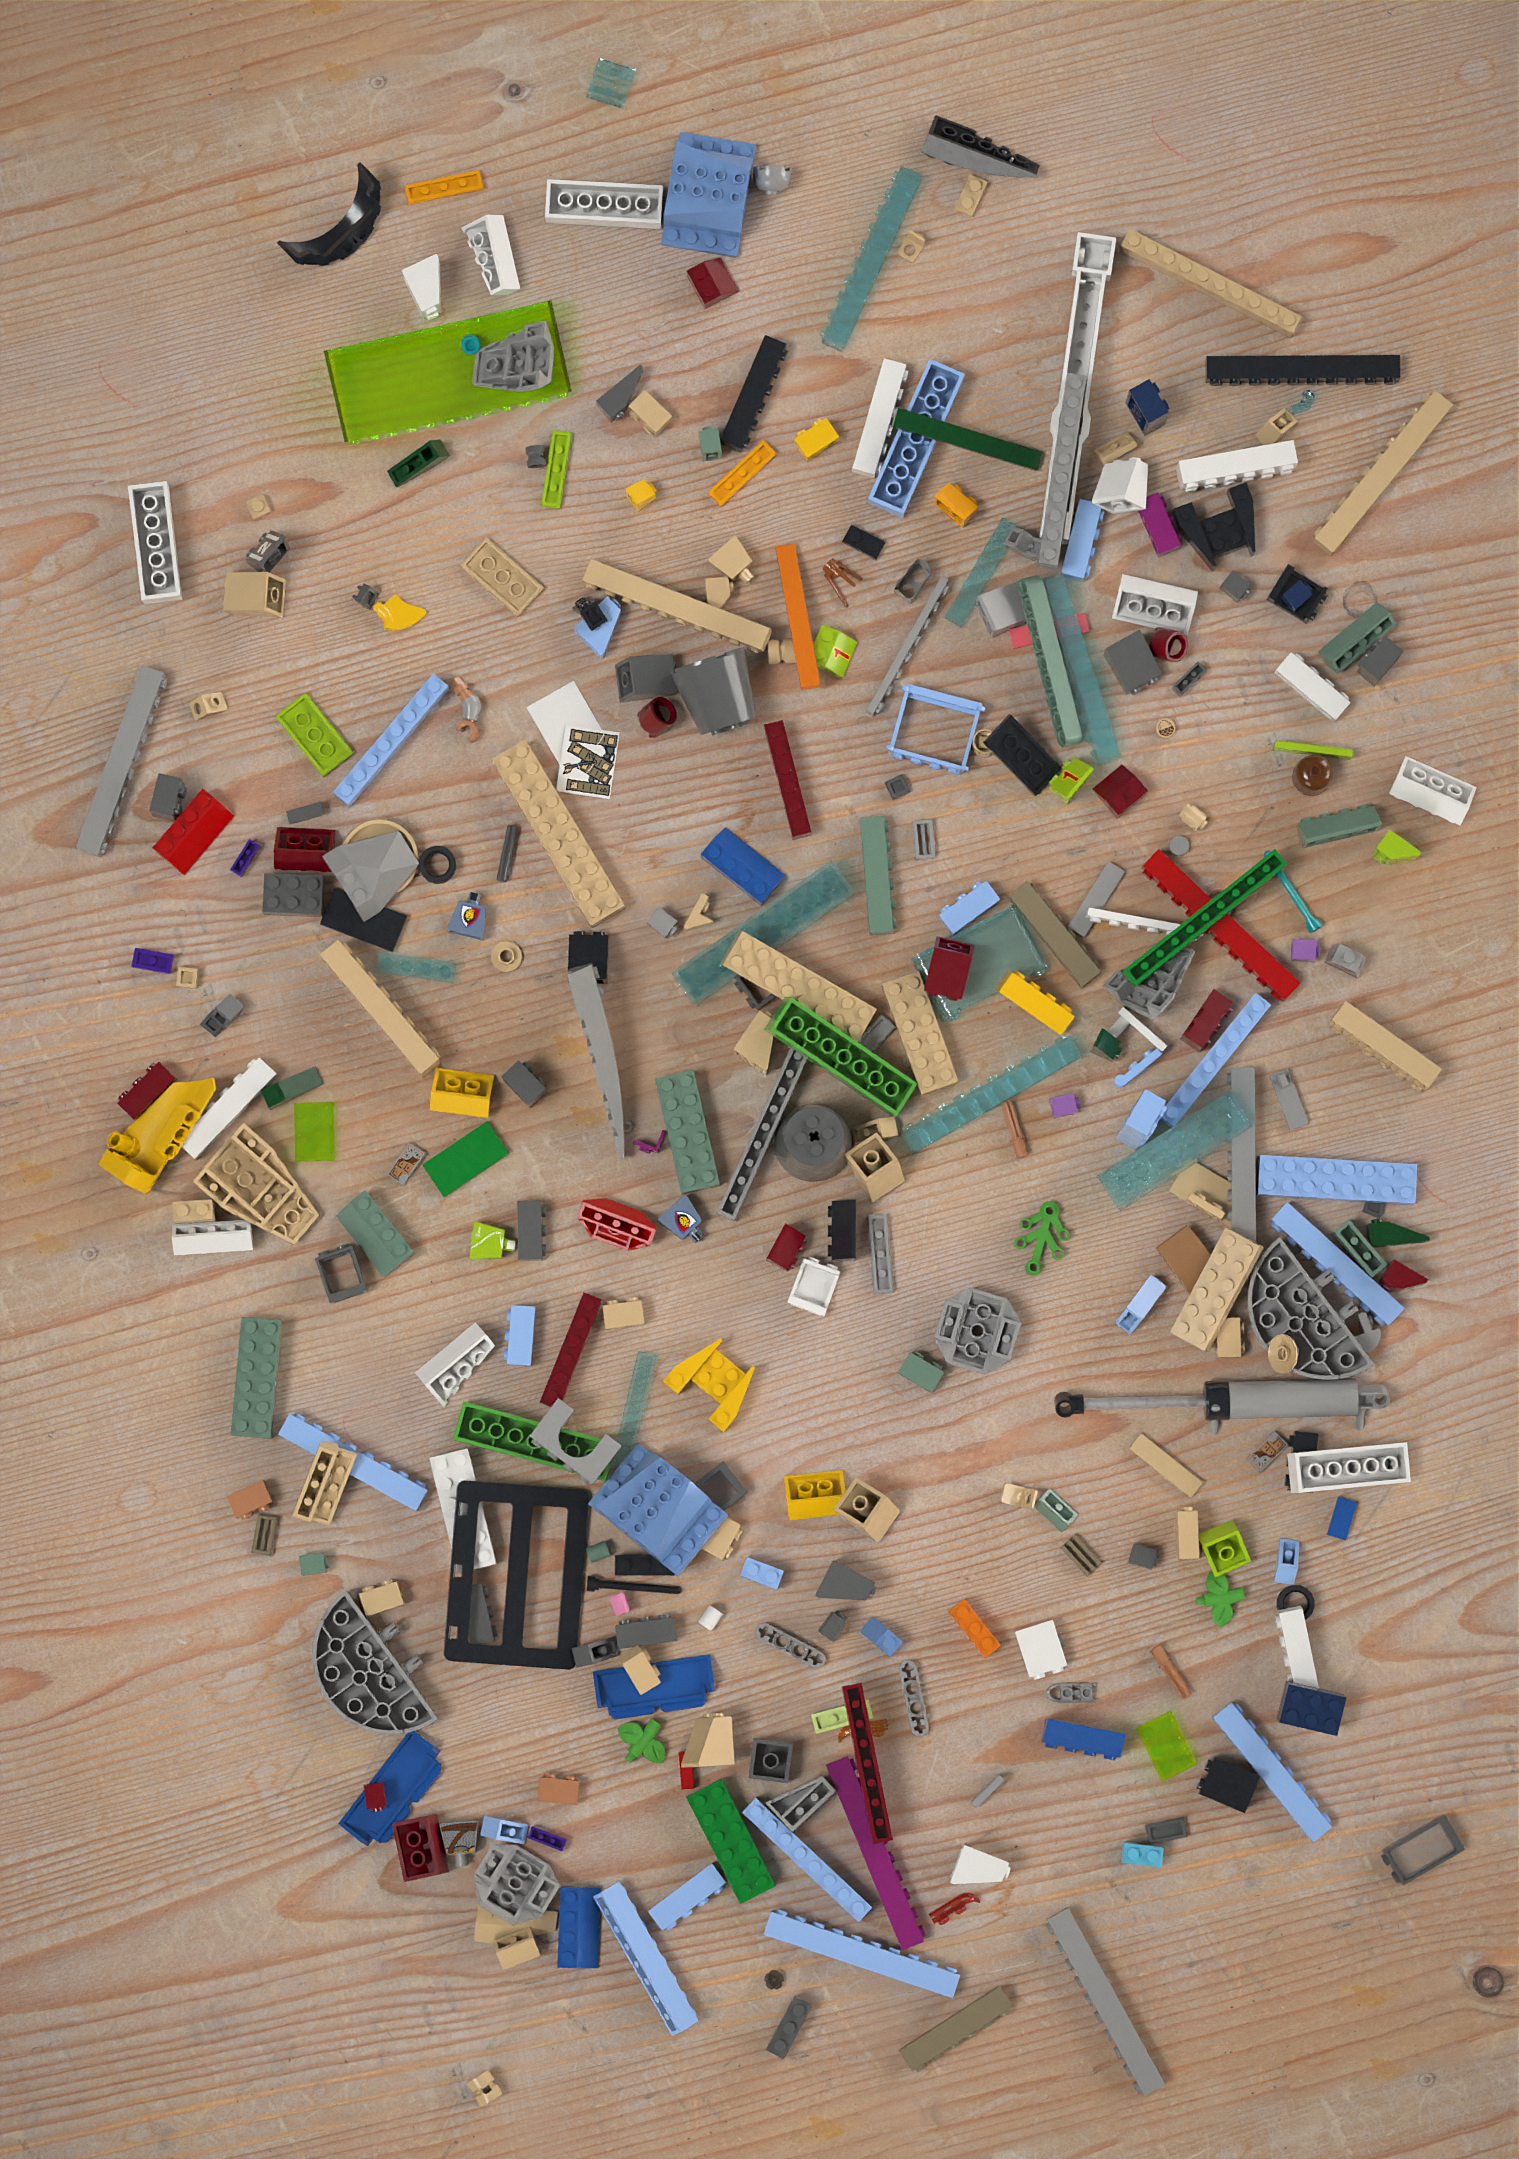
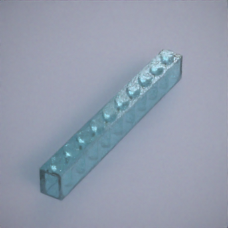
(871, 258)
(1081, 673)
(991, 1094)

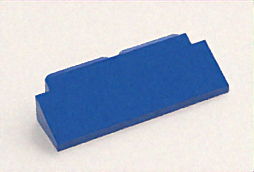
(681, 1687)
(406, 1779)

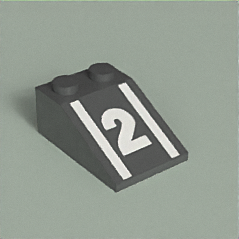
(268, 552)

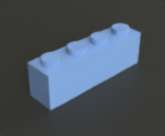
(1081, 540)
(687, 1896)

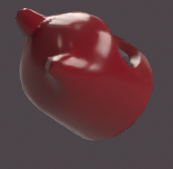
(1162, 642)
(652, 719)

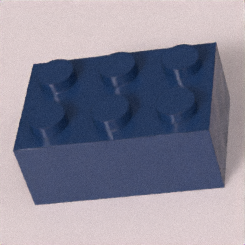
(1147, 406)
(1311, 1708)

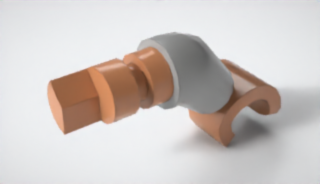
(471, 707)

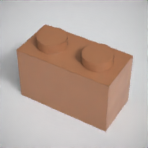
(250, 1500)
(558, 1790)

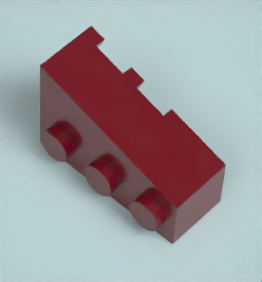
(1207, 1021)

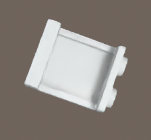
(814, 1286)
(1041, 1649)

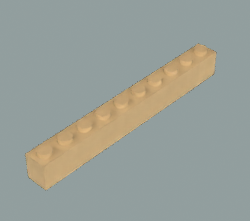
(1210, 283)
(1379, 477)
(676, 605)

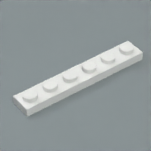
(1133, 922)

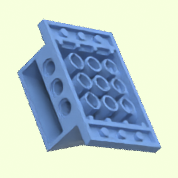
(707, 194)
(658, 1509)

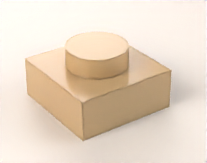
(258, 507)
(187, 977)

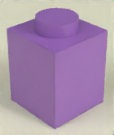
(1304, 950)
(1064, 1105)

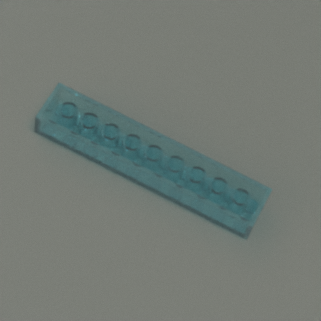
(771, 925)

